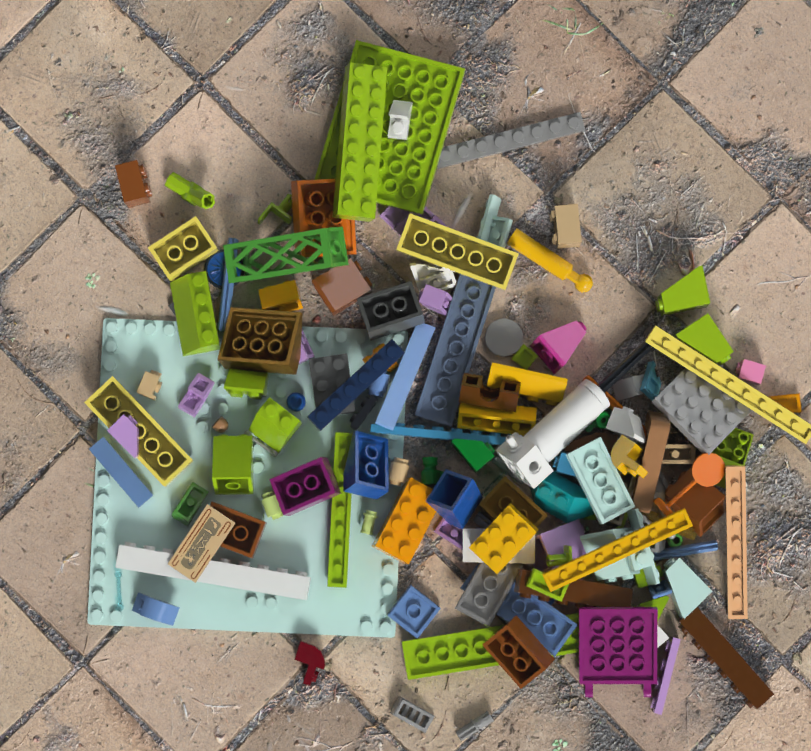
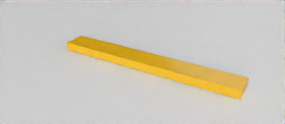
(617, 549)

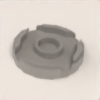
(503, 337)

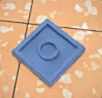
(413, 611)

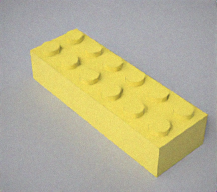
(457, 251)
(156, 447)

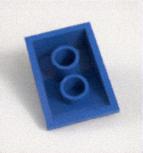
(367, 466)

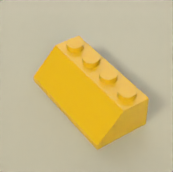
(533, 384)

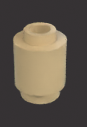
(398, 471)

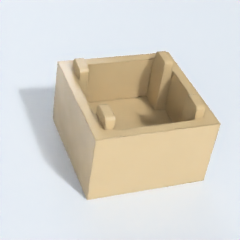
(566, 226)

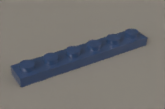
(355, 385)

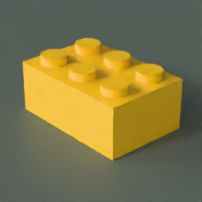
(503, 538)

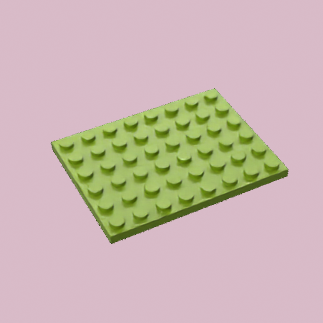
(408, 164)

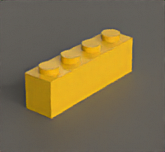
(496, 420)

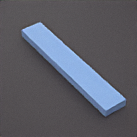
(405, 376)

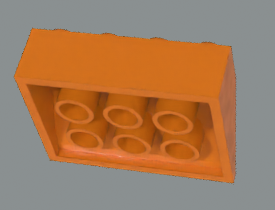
(314, 210)

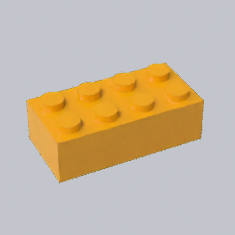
(406, 522)

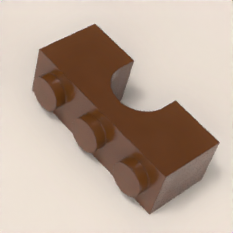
(502, 398)

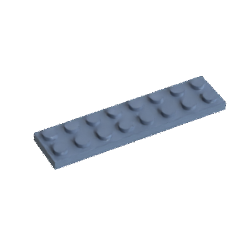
(455, 350)

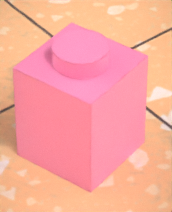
(750, 371)

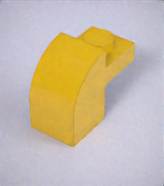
(624, 457)

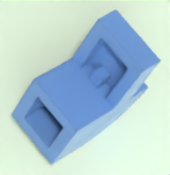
(155, 609)

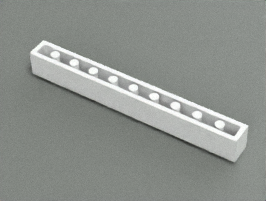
(217, 572)

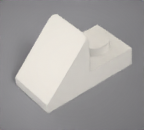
(399, 119)

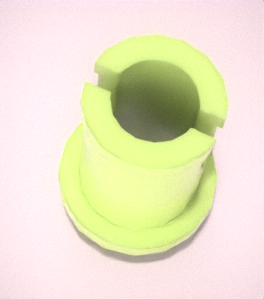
(368, 522)

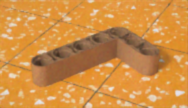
(657, 430)

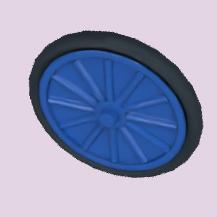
(215, 269)

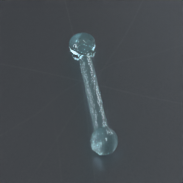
(120, 606)

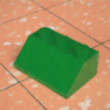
(474, 452)

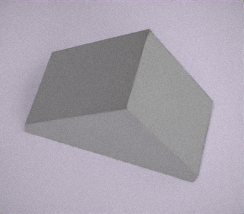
(628, 387)

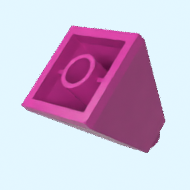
(558, 344)

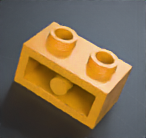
(281, 297)

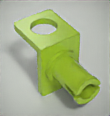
(281, 210)
(560, 559)

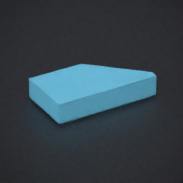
(651, 383)

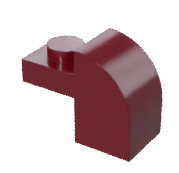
(313, 657)

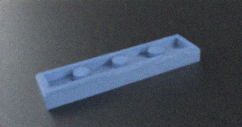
(121, 472)

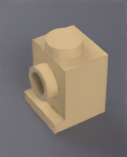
(150, 384)

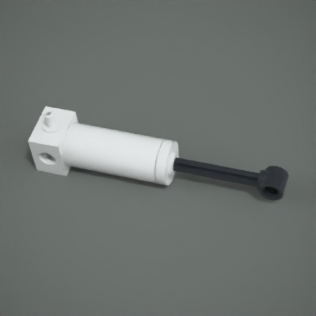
(530, 454)

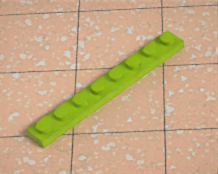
(340, 517)

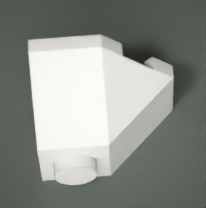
(626, 423)

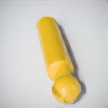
(548, 260)

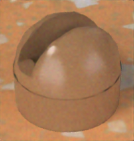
(220, 425)

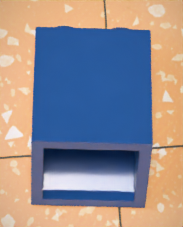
(455, 498)

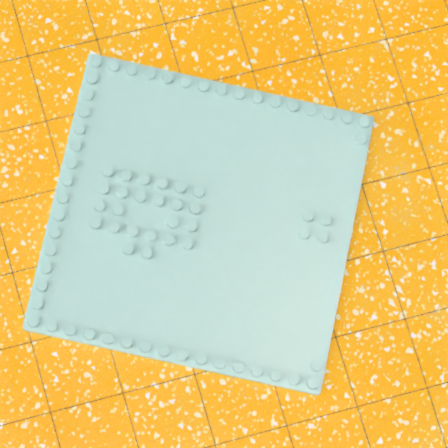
(288, 542)

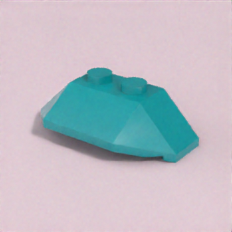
(561, 498)

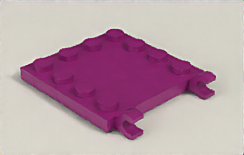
(618, 646)

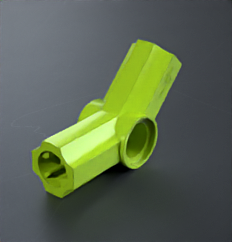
(190, 191)

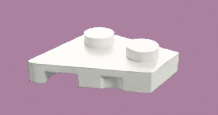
(433, 276)

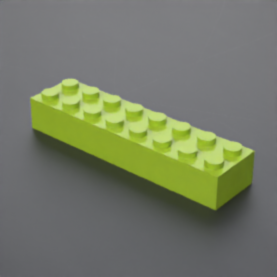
(360, 142)

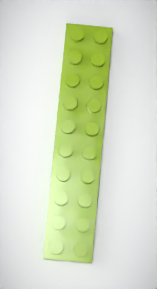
(462, 651)

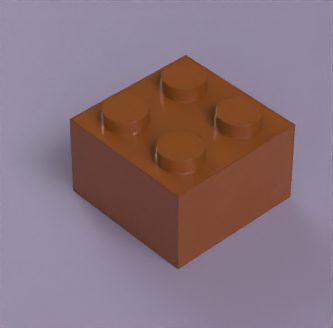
(133, 184)

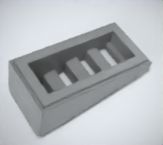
(397, 706)

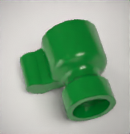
(600, 422)
(430, 474)

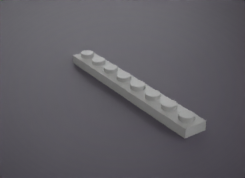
(511, 140)

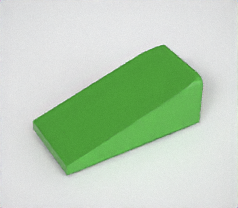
(189, 504)

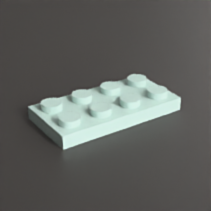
(600, 480)

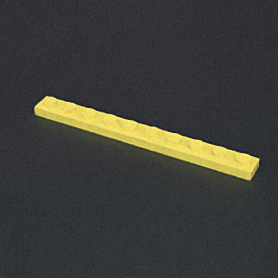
(729, 384)

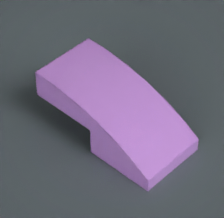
(196, 395)

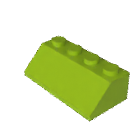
(195, 314)

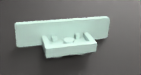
(494, 228)
(644, 558)

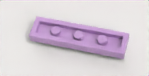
(667, 668)

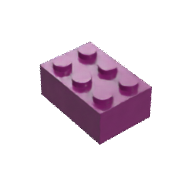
(305, 486)

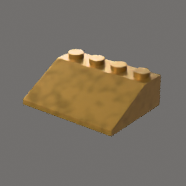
(262, 341)

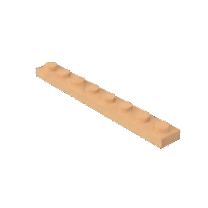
(736, 541)

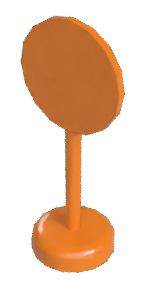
(705, 470)

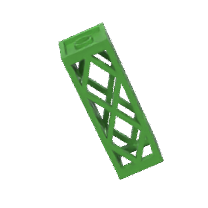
(331, 246)

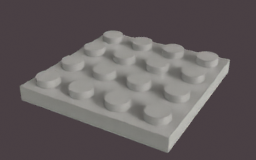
(700, 410)

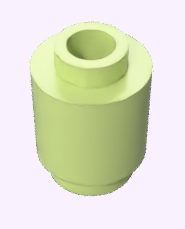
(271, 505)

